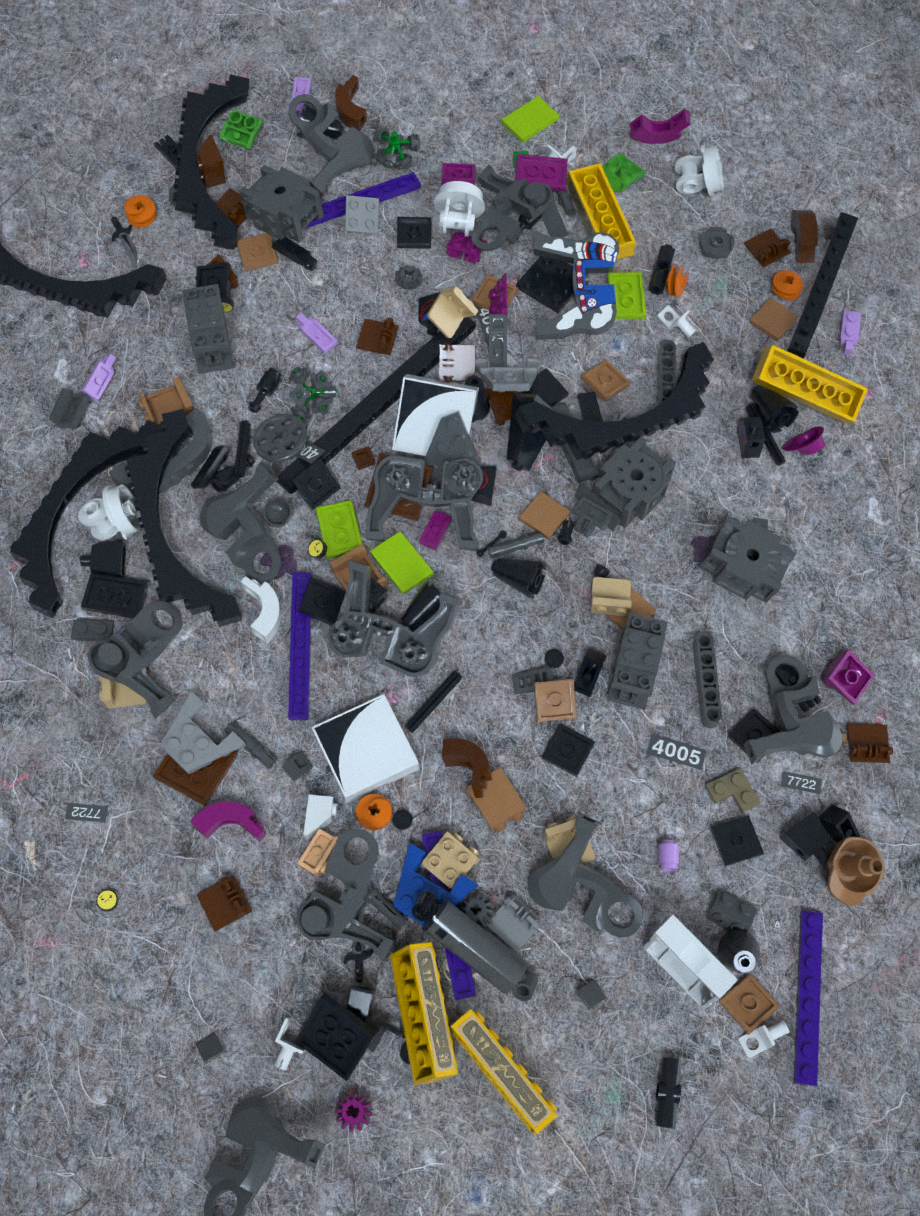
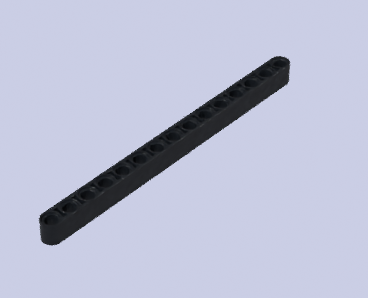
(376, 402)

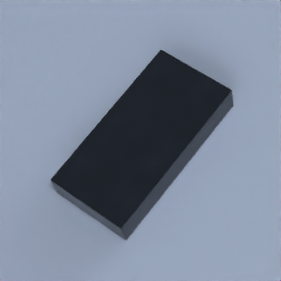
(589, 407)

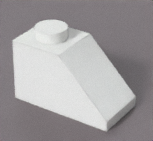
(318, 814)

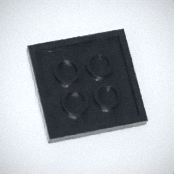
(548, 283)
(336, 1036)

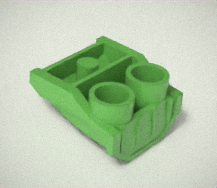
(241, 129)
(622, 172)

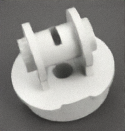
(690, 166)
(459, 205)
(111, 514)

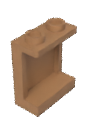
(165, 401)
(341, 571)
(499, 802)

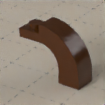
(349, 113)
(807, 235)
(469, 755)

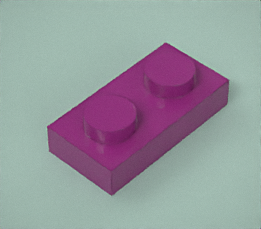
(435, 530)

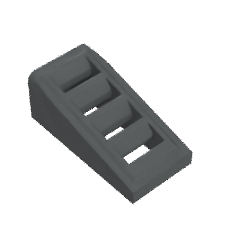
(530, 674)

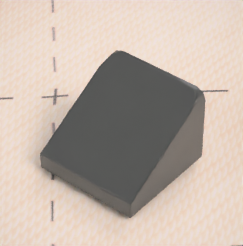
(297, 766)
(591, 994)
(210, 1048)

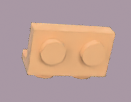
(318, 853)

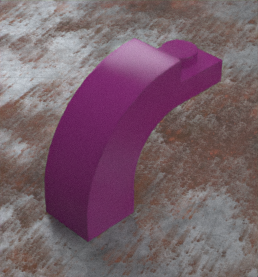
(659, 131)
(224, 813)

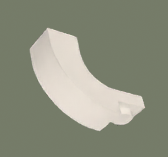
(269, 619)

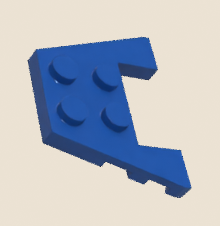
(413, 884)

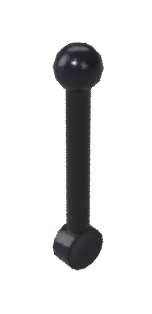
(502, 534)

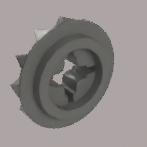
(408, 283)

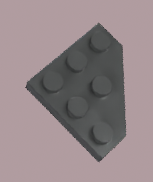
(449, 443)

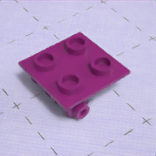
(460, 244)
(498, 297)

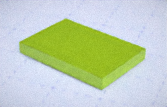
(530, 119)
(628, 295)
(338, 528)
(401, 563)

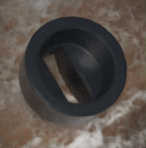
(601, 571)

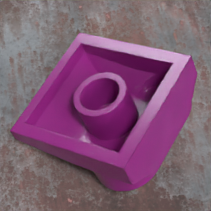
(458, 172)
(848, 676)

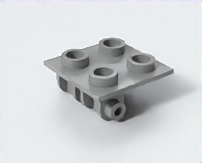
(361, 214)
(515, 923)

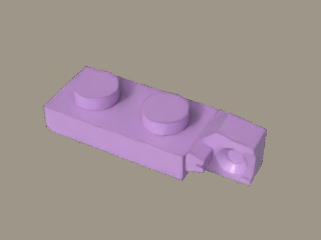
(301, 86)
(849, 330)
(316, 333)
(99, 378)

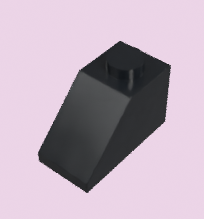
(589, 672)
(838, 823)

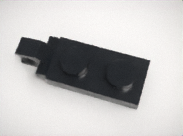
(295, 253)

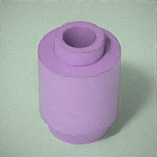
(668, 855)

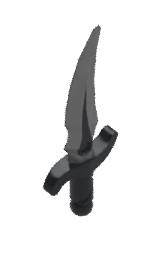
(125, 240)
(358, 948)

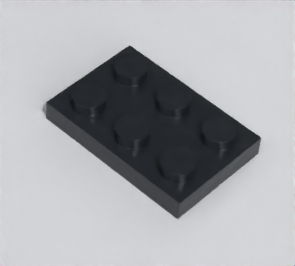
(114, 595)

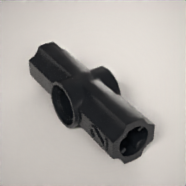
(661, 269)
(668, 1093)

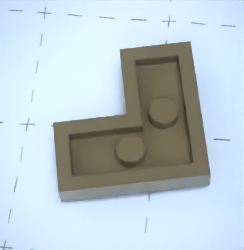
(734, 785)

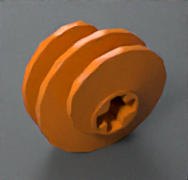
(140, 210)
(676, 282)
(787, 285)
(376, 821)

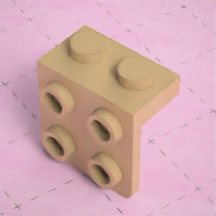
(450, 310)
(611, 596)
(118, 695)
(559, 836)
(451, 859)

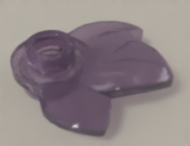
(702, 547)
(288, 563)

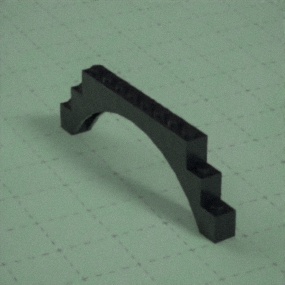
(191, 193)
(822, 285)
(91, 296)
(591, 437)
(146, 477)
(36, 538)

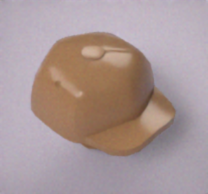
(854, 870)

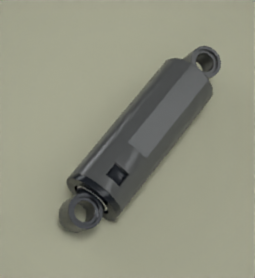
(474, 946)

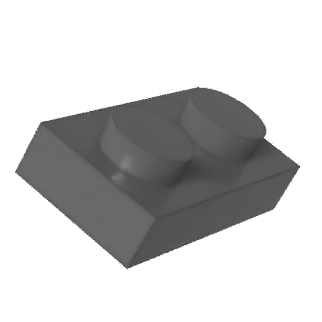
(91, 630)

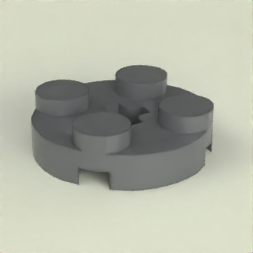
(713, 250)

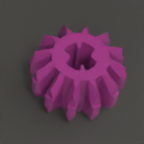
(349, 1119)

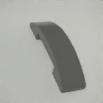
(498, 340)

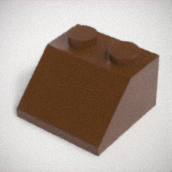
(210, 164)

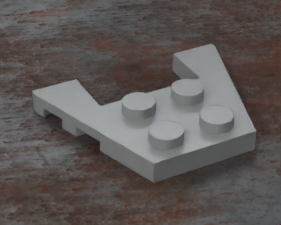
(509, 378)
(190, 745)

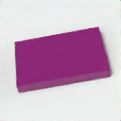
(543, 170)

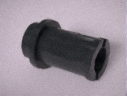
(565, 536)

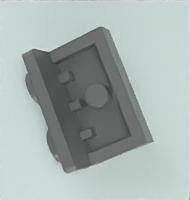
(68, 409)
(731, 912)

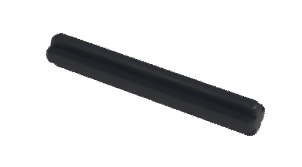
(769, 440)
(242, 448)
(433, 701)

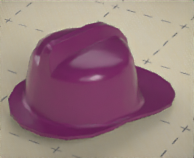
(807, 442)

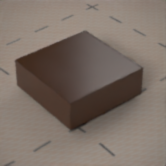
(363, 458)

